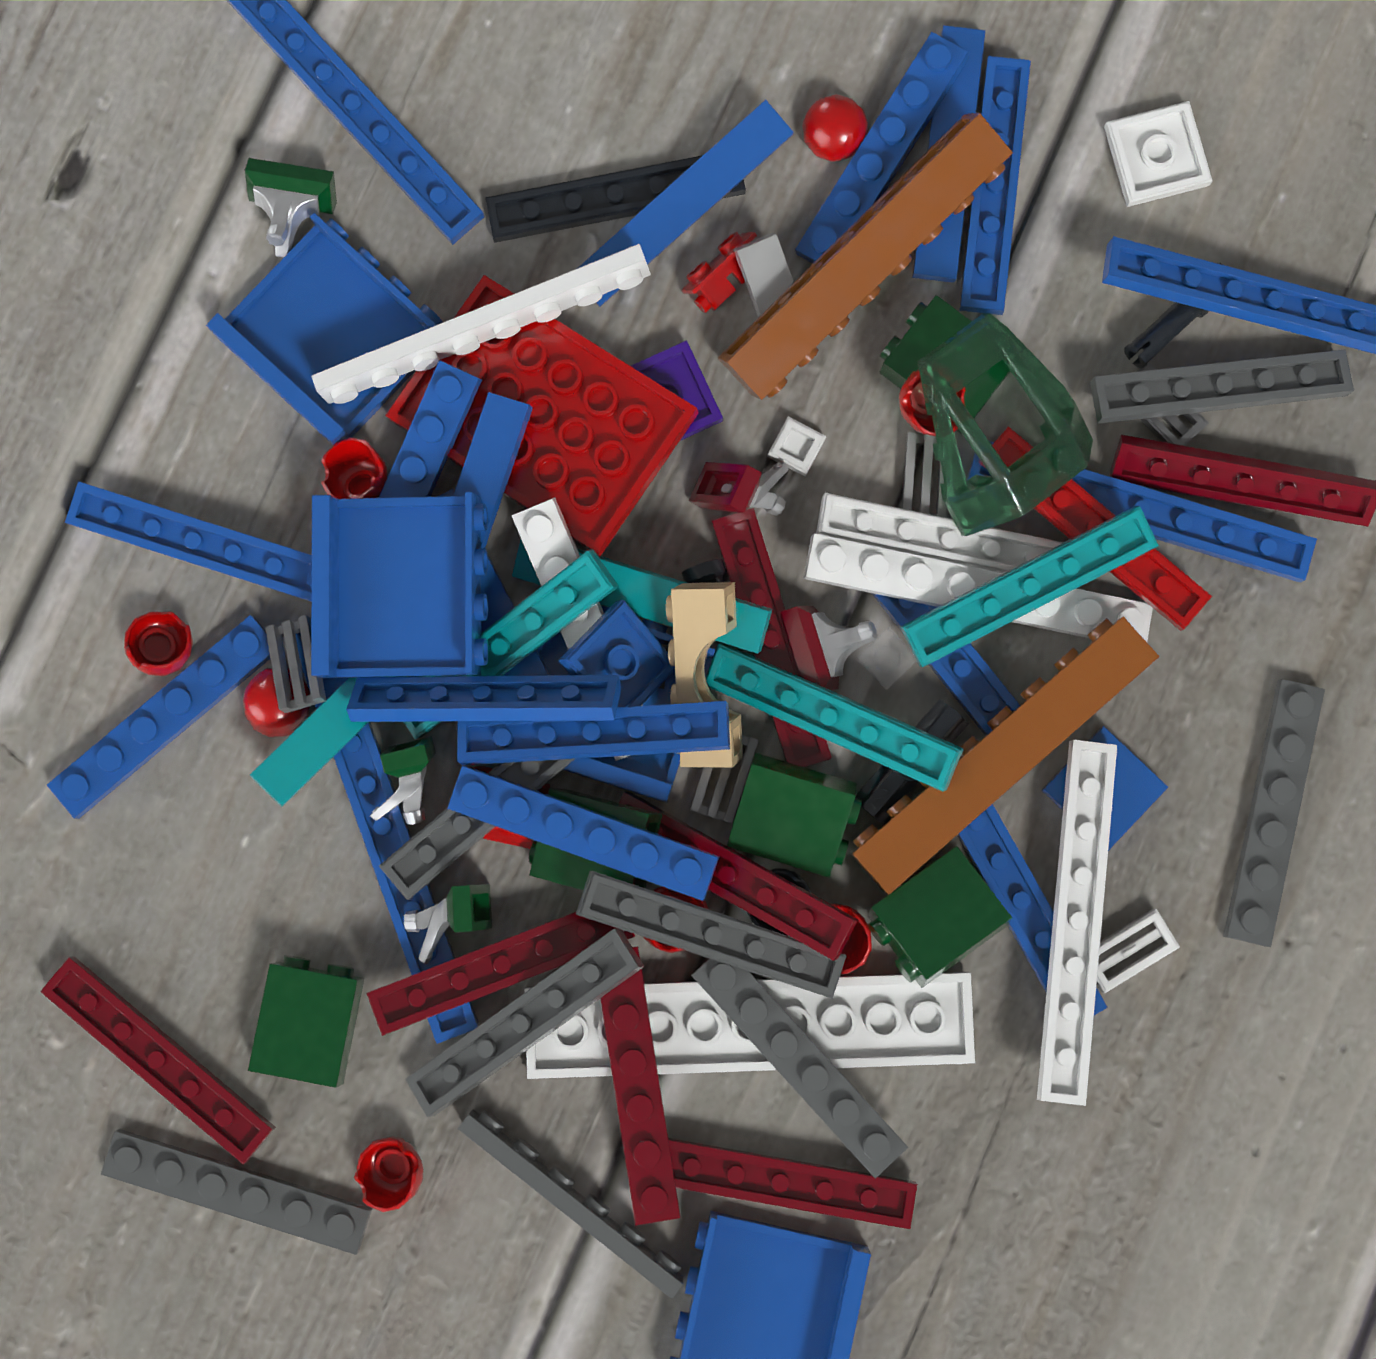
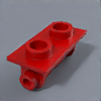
(710, 279)

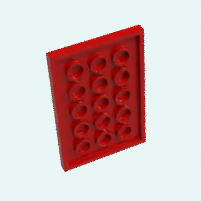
(593, 425)

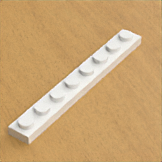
(494, 320)
(940, 581)
(1077, 923)

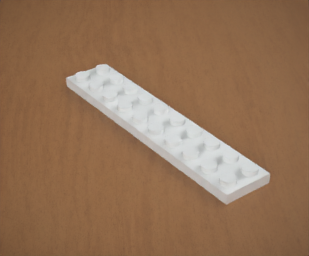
(864, 1025)

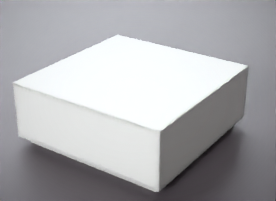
(796, 446)

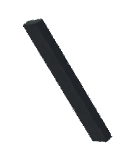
(584, 200)

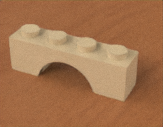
(699, 617)

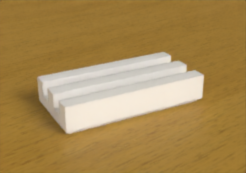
(1161, 930)

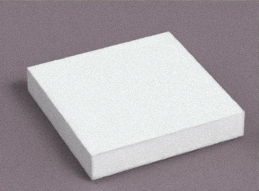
(1158, 153)

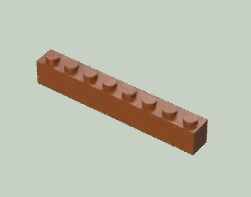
(866, 255)
(1005, 754)

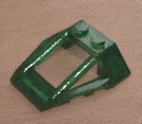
(1036, 475)

